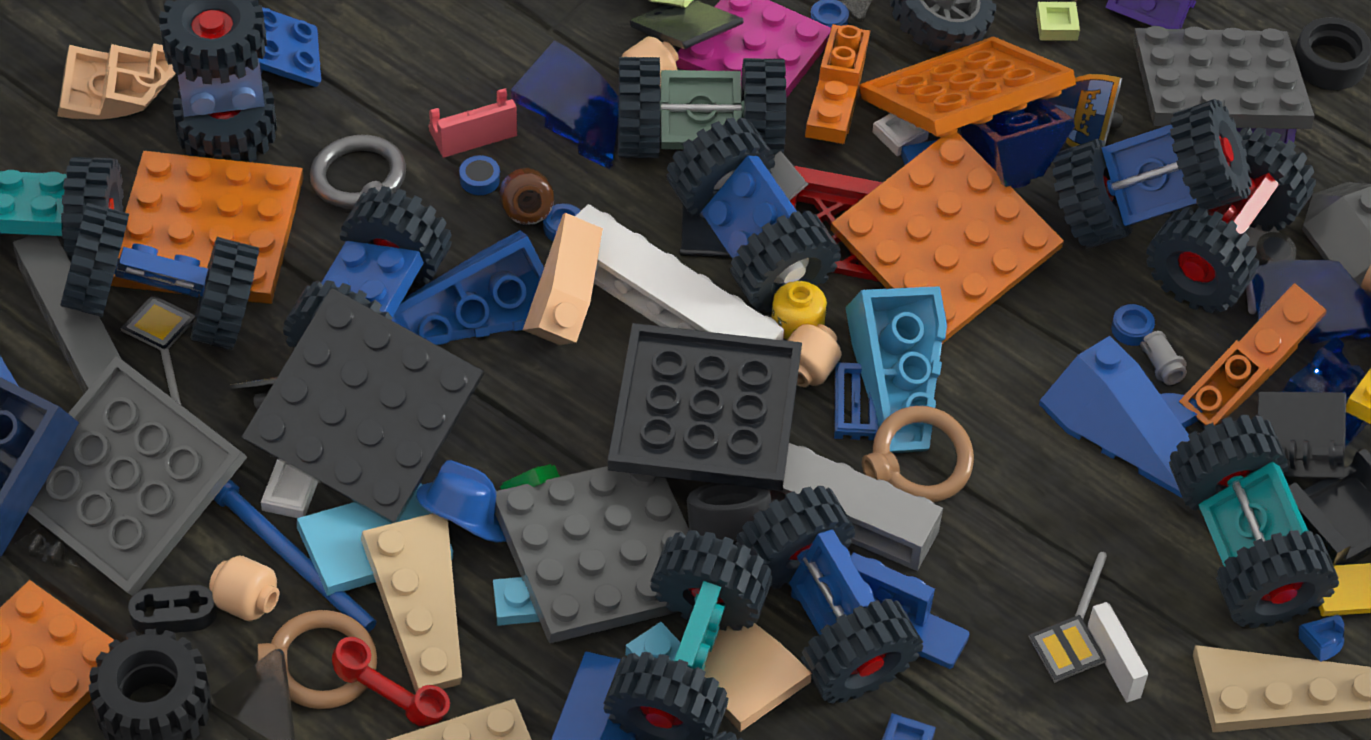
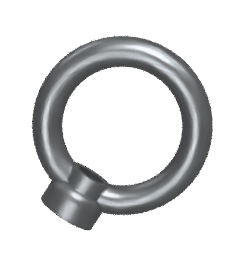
(352, 144)

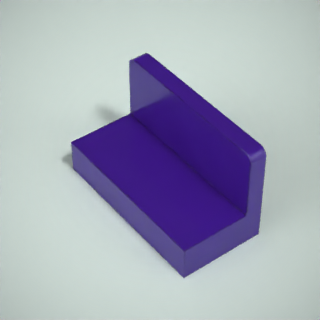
(1160, 13)

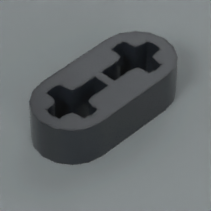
(172, 609)

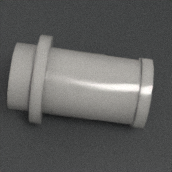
(1168, 365)

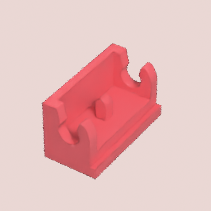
(474, 127)

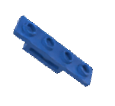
(940, 638)

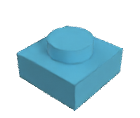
(513, 602)
(656, 641)

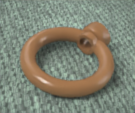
(884, 465)
(312, 620)

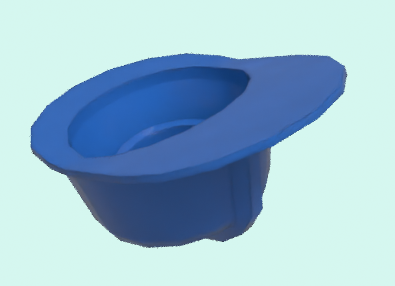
(464, 498)

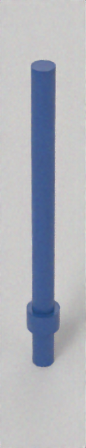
(230, 497)

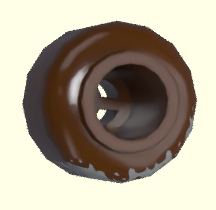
(530, 209)

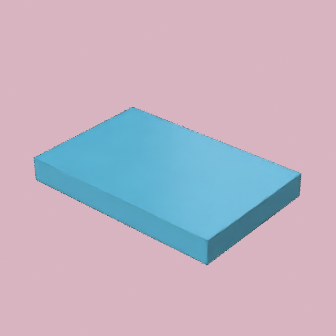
(336, 544)

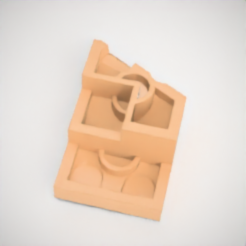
(112, 82)
(754, 673)

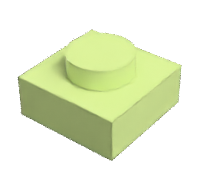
(1057, 21)

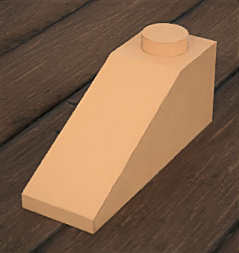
(566, 282)

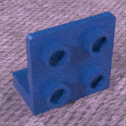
(291, 48)

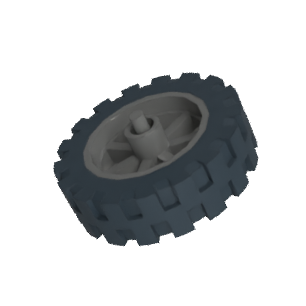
(934, 24)

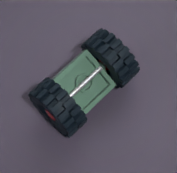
(695, 102)

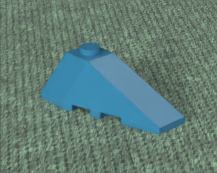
(899, 347)

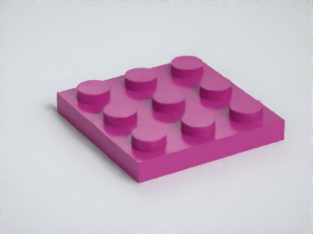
(766, 34)

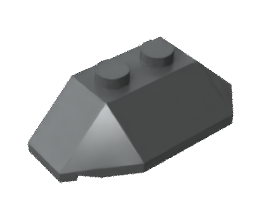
(1341, 226)

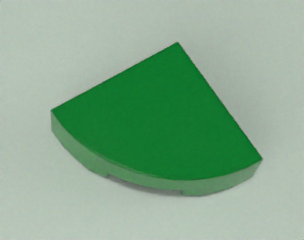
(532, 477)

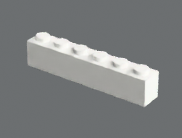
(667, 289)

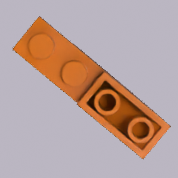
(838, 84)
(1254, 357)

